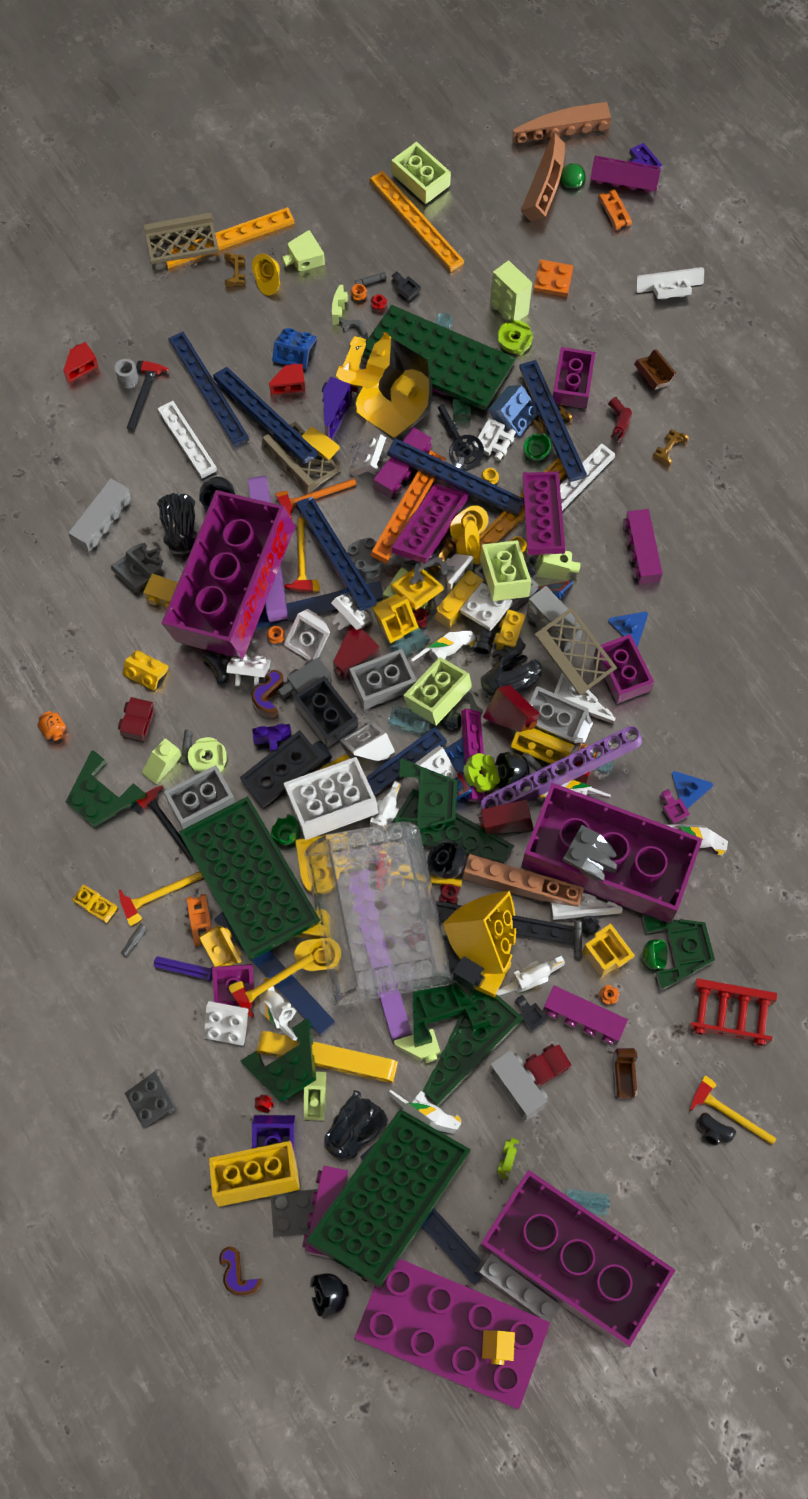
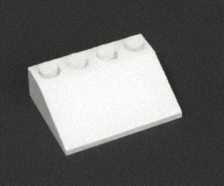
(331, 798)

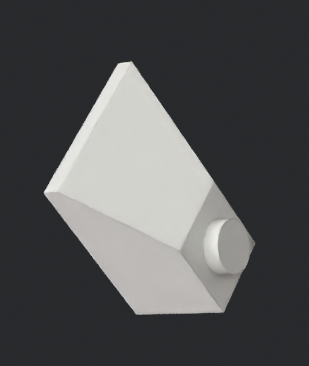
(462, 564)
(307, 635)
(369, 742)

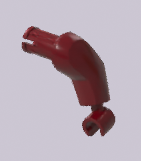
(623, 418)

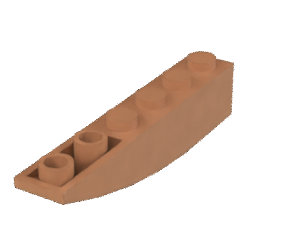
(565, 122)
(545, 180)
(521, 882)

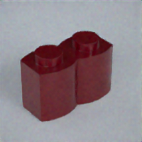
(136, 718)
(547, 1065)

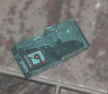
(408, 721)

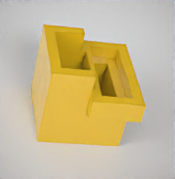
(395, 617)
(607, 951)

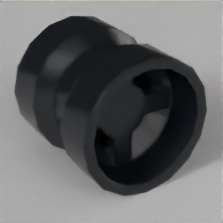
(483, 643)

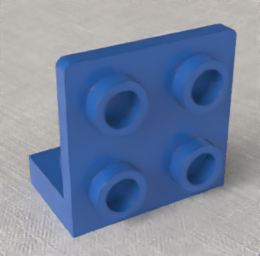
(293, 347)

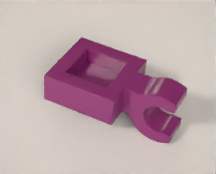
(674, 809)

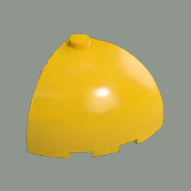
(484, 931)

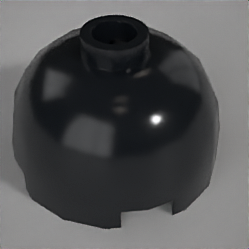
(209, 487)
(511, 768)
(447, 859)
(329, 1294)

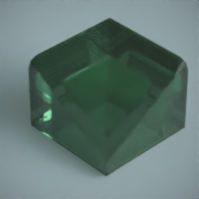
(461, 411)

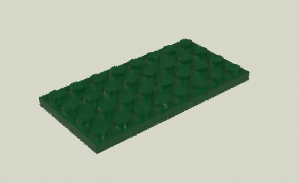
(455, 362)
(249, 878)
(388, 1198)

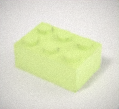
(421, 172)
(510, 292)
(505, 570)
(438, 691)

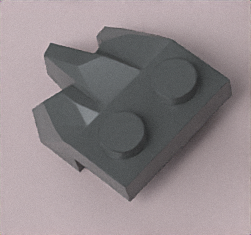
(138, 566)
(591, 854)

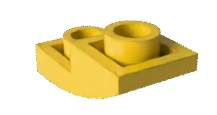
(322, 443)
(94, 903)

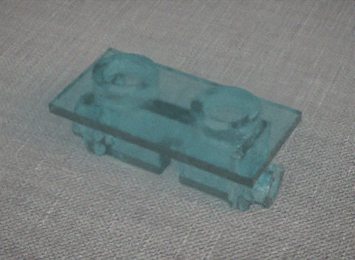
(417, 638)
(594, 1202)

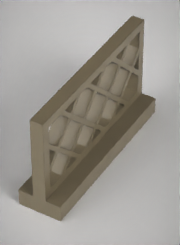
(180, 227)
(291, 468)
(565, 664)

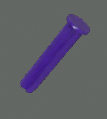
(183, 968)

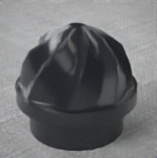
(452, 720)
(590, 925)

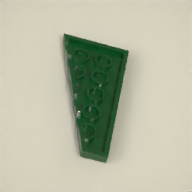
(461, 830)
(470, 1047)

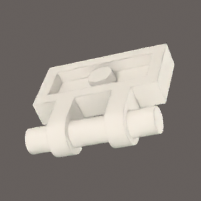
(490, 435)

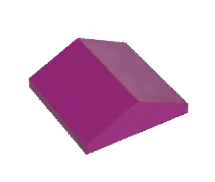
(227, 975)

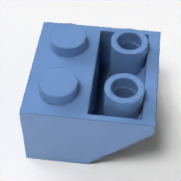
(514, 409)

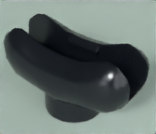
(218, 666)
(715, 1131)

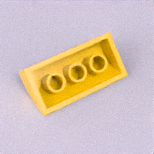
(254, 1174)

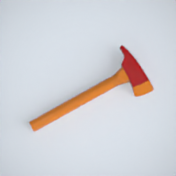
(289, 503)

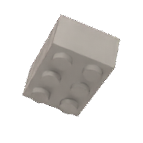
(546, 607)
(382, 678)
(199, 797)
(518, 1085)

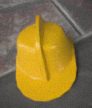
(266, 273)
(472, 513)
(469, 542)
(314, 947)

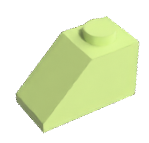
(161, 761)
(422, 1053)
(315, 1098)

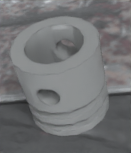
(126, 373)

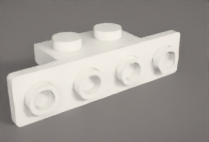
(670, 283)

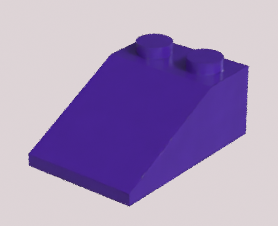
(336, 403)
(273, 1130)

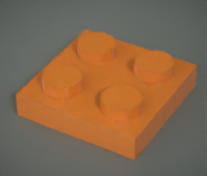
(553, 278)

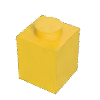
(498, 1346)

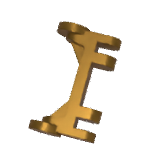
(237, 261)
(540, 426)
(672, 438)
(448, 546)

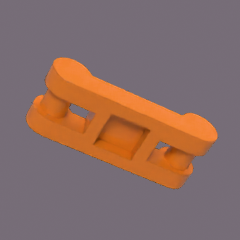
(615, 209)
(199, 918)

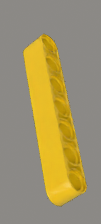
(332, 1057)

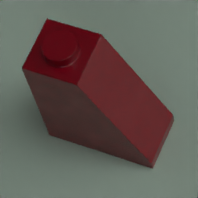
(354, 650)
(511, 710)
(507, 818)

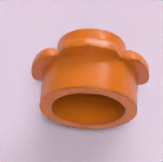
(358, 288)
(276, 630)
(609, 999)

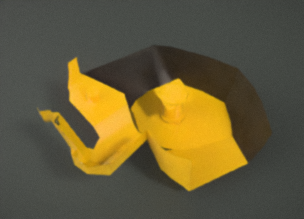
(393, 385)

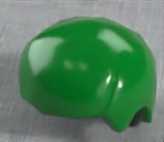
(573, 176)
(537, 447)
(285, 830)
(655, 954)

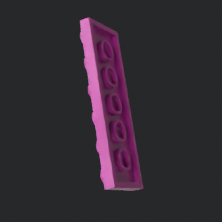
(543, 513)
(429, 523)

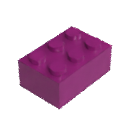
(573, 377)
(631, 675)

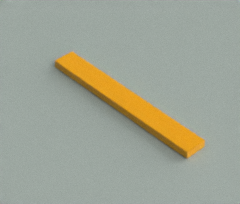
(416, 221)
(241, 233)
(507, 522)

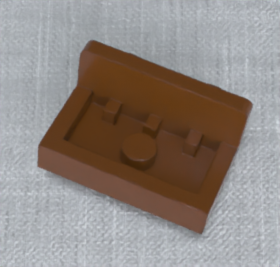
(655, 370)

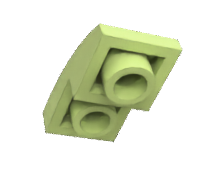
(338, 304)

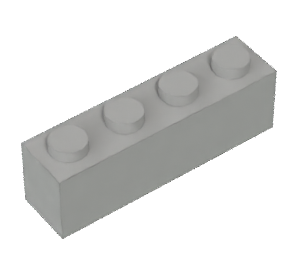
(100, 515)
(517, 1287)

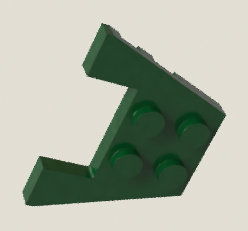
(435, 795)
(93, 799)
(689, 948)
(441, 1003)
(290, 1071)

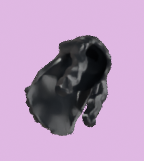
(178, 522)
(518, 678)
(354, 1126)

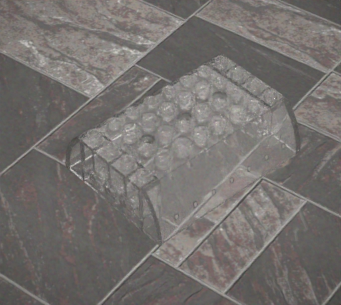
(355, 929)

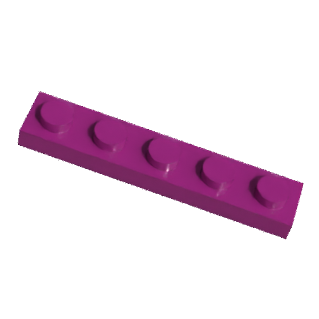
(472, 744)

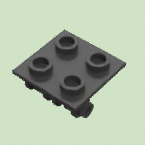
(150, 1100)

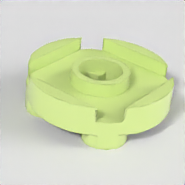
(204, 746)

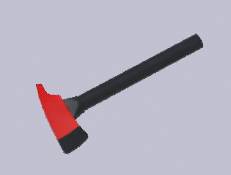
(150, 370)
(151, 802)

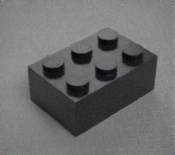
(325, 711)

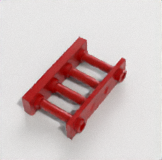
(744, 996)

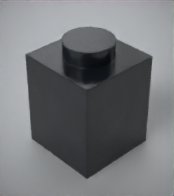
(469, 974)

